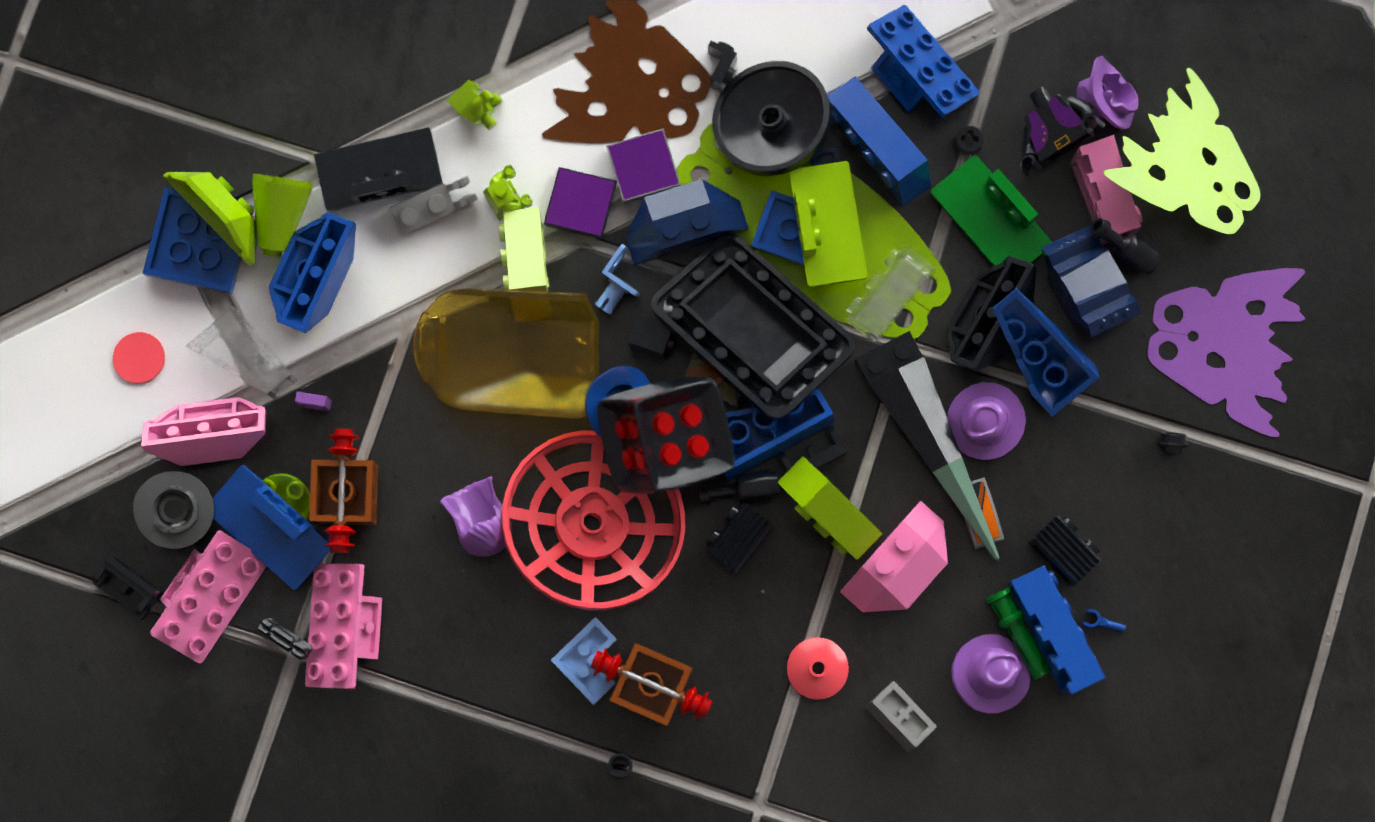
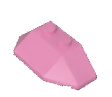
(205, 431)
(901, 564)

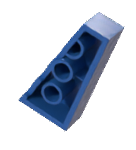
(760, 438)

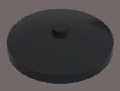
(772, 118)

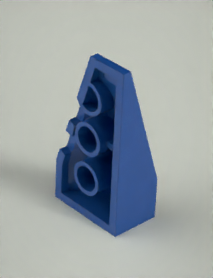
(1046, 356)

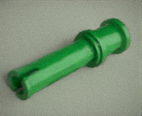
(1012, 620)

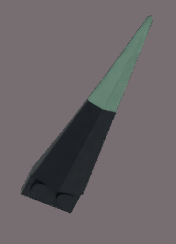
(907, 391)

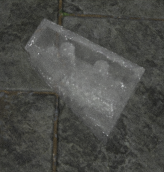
(889, 292)
(243, 353)

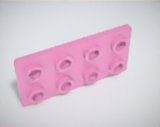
(206, 596)
(341, 626)

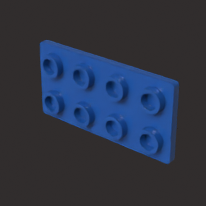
(917, 65)
(269, 527)

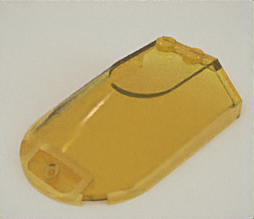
(510, 351)

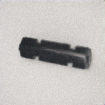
(284, 638)

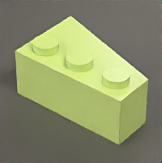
(524, 250)

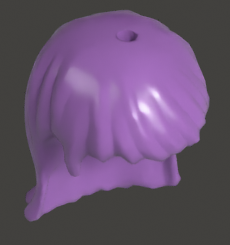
(477, 518)

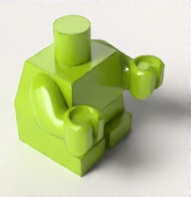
(475, 105)
(502, 193)

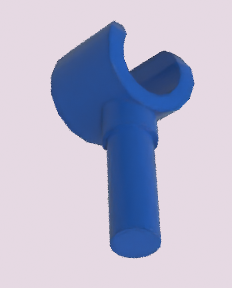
(1103, 622)

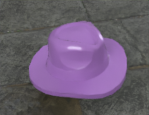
(1109, 94)
(986, 420)
(990, 674)

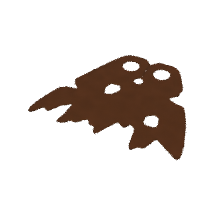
(624, 87)

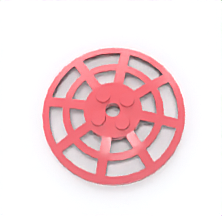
(579, 540)

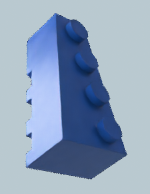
(880, 141)
(1056, 631)

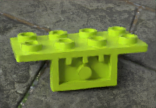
(828, 224)

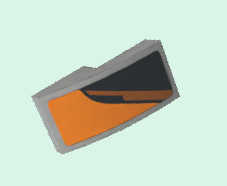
(989, 511)

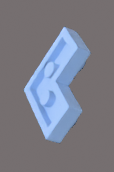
(578, 655)

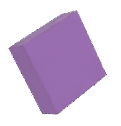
(313, 401)

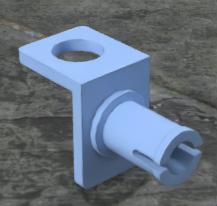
(617, 287)

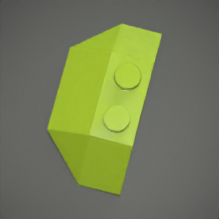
(219, 209)

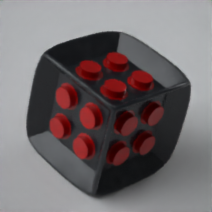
(666, 435)

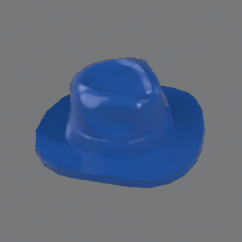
(610, 383)

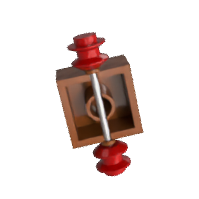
(343, 491)
(651, 684)

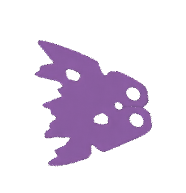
(1236, 336)

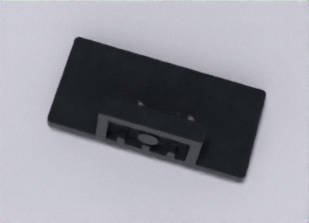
(378, 169)

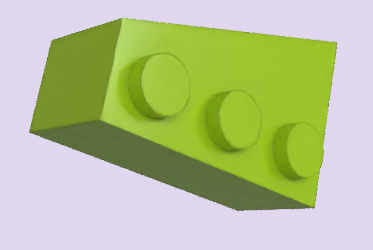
(830, 509)

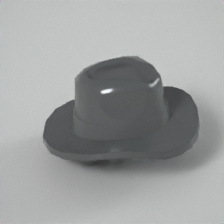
(173, 509)

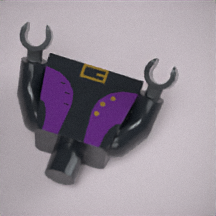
(1055, 128)

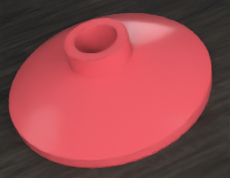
(817, 685)

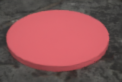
(138, 357)

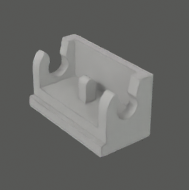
(901, 716)

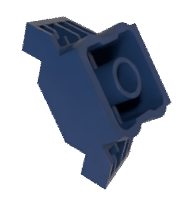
(1088, 282)

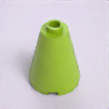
(278, 210)

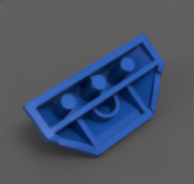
(312, 271)

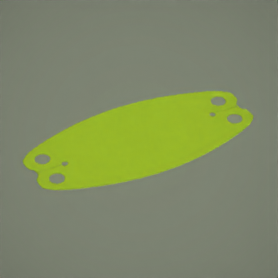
(879, 224)

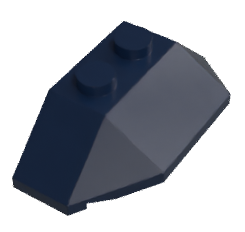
(683, 220)

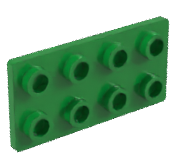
(991, 212)

